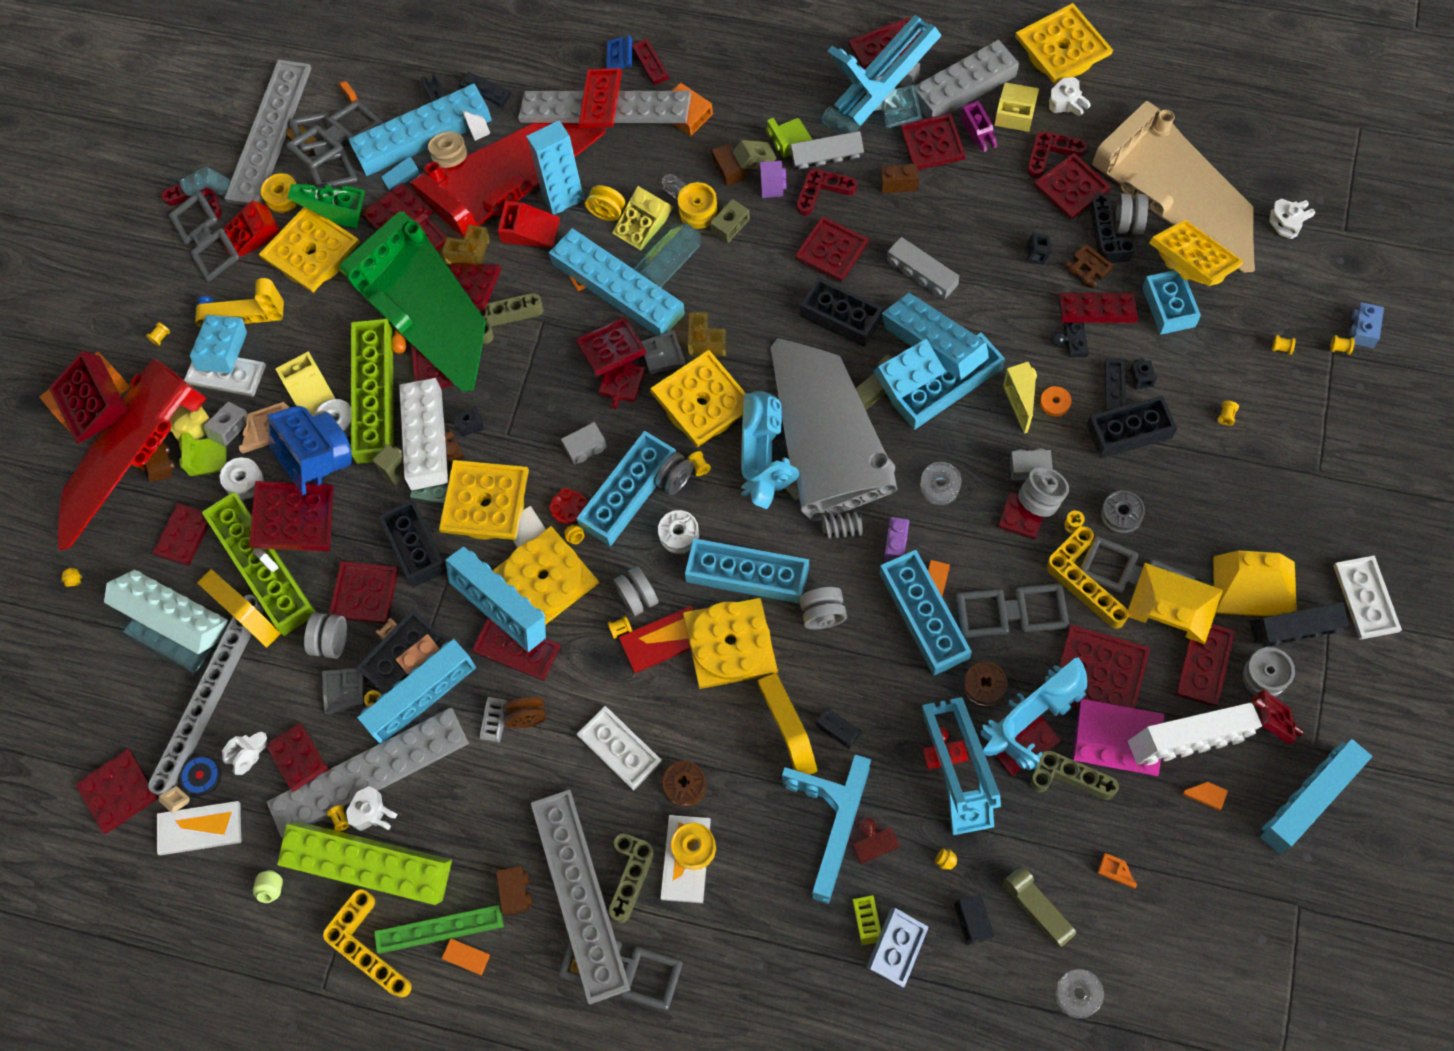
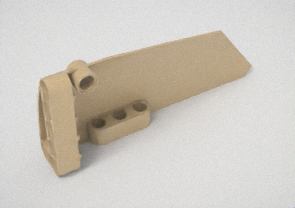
(1180, 184)

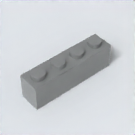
(827, 149)
(922, 268)

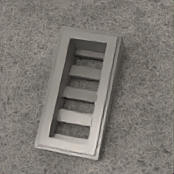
(487, 718)

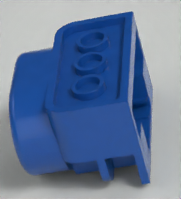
(308, 444)

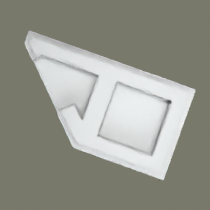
(476, 124)
(265, 559)

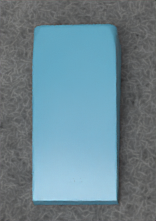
(401, 173)

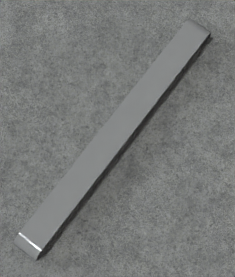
(199, 702)

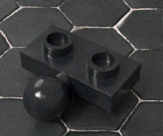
(1074, 338)

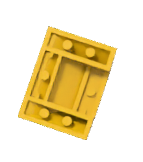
(1255, 583)
(1175, 602)

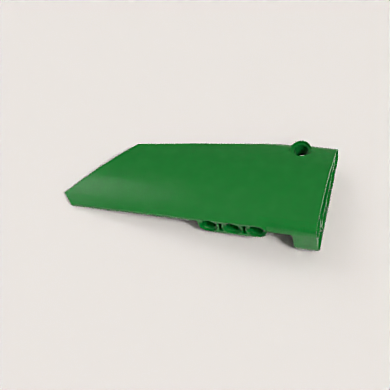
(419, 297)

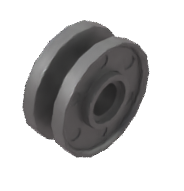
(674, 473)
(1126, 502)

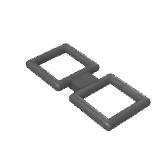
(333, 135)
(320, 148)
(203, 236)
(1131, 571)
(1012, 610)
(630, 967)

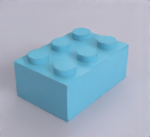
(1171, 302)
(218, 344)
(909, 371)

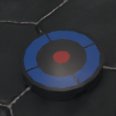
(200, 775)

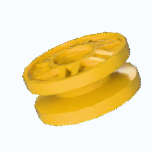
(275, 192)
(605, 203)
(693, 833)

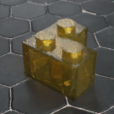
(470, 249)
(704, 339)

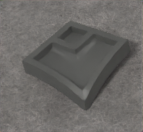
(663, 353)
(342, 690)

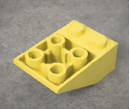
(1016, 107)
(642, 218)
(305, 382)

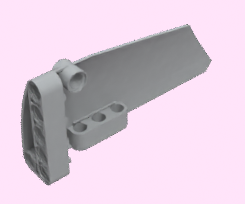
(828, 432)

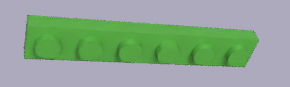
(439, 929)

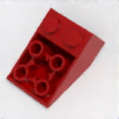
(527, 226)
(251, 228)

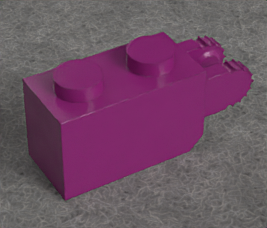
(978, 125)

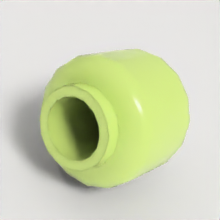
(267, 886)

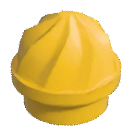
(574, 534)
(71, 577)
(946, 859)

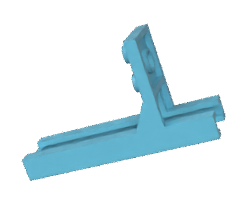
(865, 81)
(845, 803)
(970, 809)

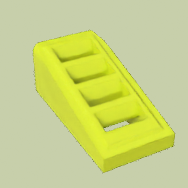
(867, 938)

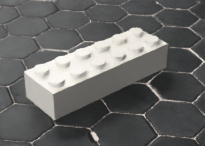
(423, 434)
(1194, 733)

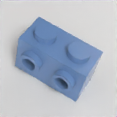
(1366, 324)

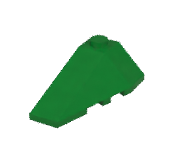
(336, 204)

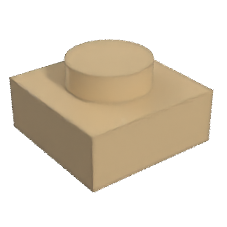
(174, 799)

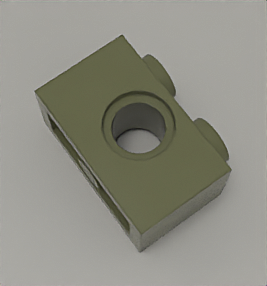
(751, 153)
(725, 229)
(390, 464)

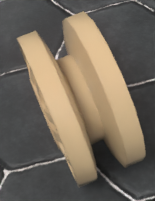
(447, 149)

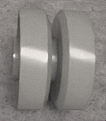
(1131, 214)
(1043, 491)
(638, 589)
(823, 608)
(325, 635)
(1268, 670)

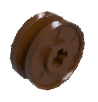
(985, 673)
(524, 712)
(690, 794)

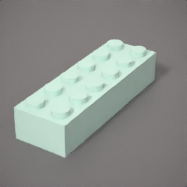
(165, 611)

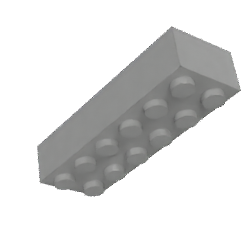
(966, 80)

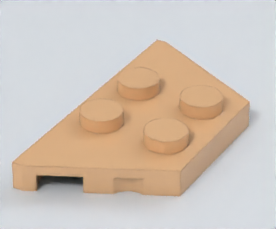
(256, 430)

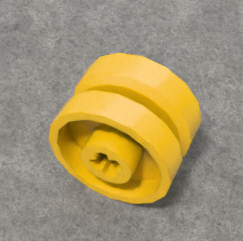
(697, 205)

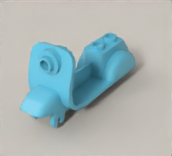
(760, 426)
(1055, 694)

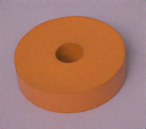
(1055, 409)

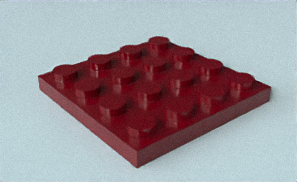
(291, 520)
(1111, 666)

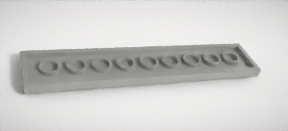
(631, 106)
(268, 132)
(372, 768)
(580, 897)

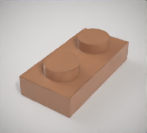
(417, 654)

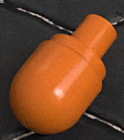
(398, 343)

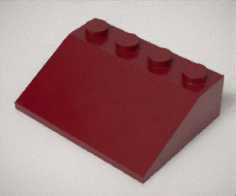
(87, 396)

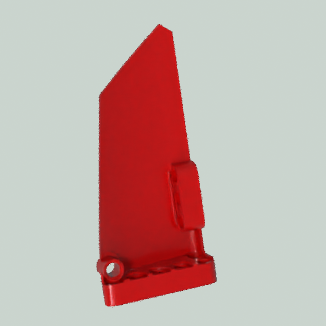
(489, 177)
(129, 441)

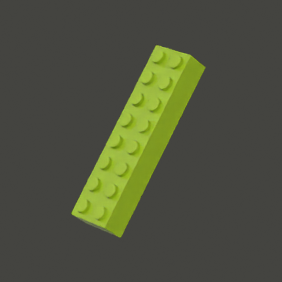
(371, 389)
(275, 590)
(364, 862)

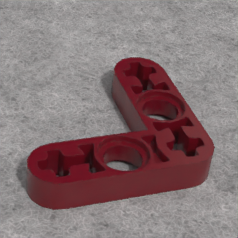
(1050, 145)
(821, 183)
(177, 199)

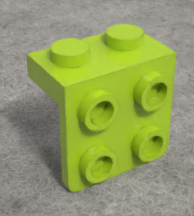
(786, 134)
(201, 456)

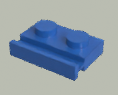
(619, 52)

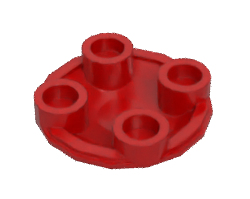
(567, 506)

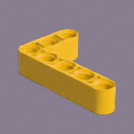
(264, 308)
(1083, 580)
(239, 608)
(788, 724)
(361, 951)

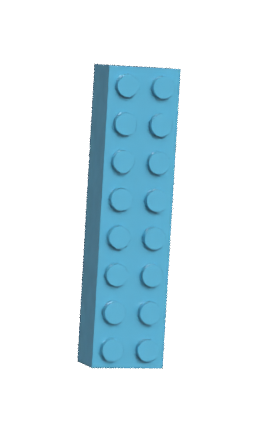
(414, 130)
(617, 283)

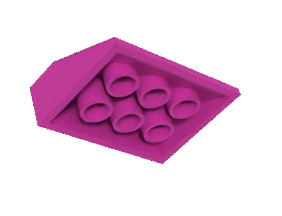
(1104, 735)

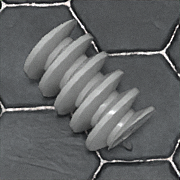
(842, 525)

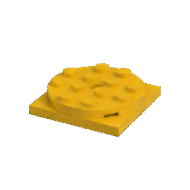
(1064, 29)
(304, 233)
(1195, 254)
(706, 380)
(472, 484)
(566, 579)
(722, 663)

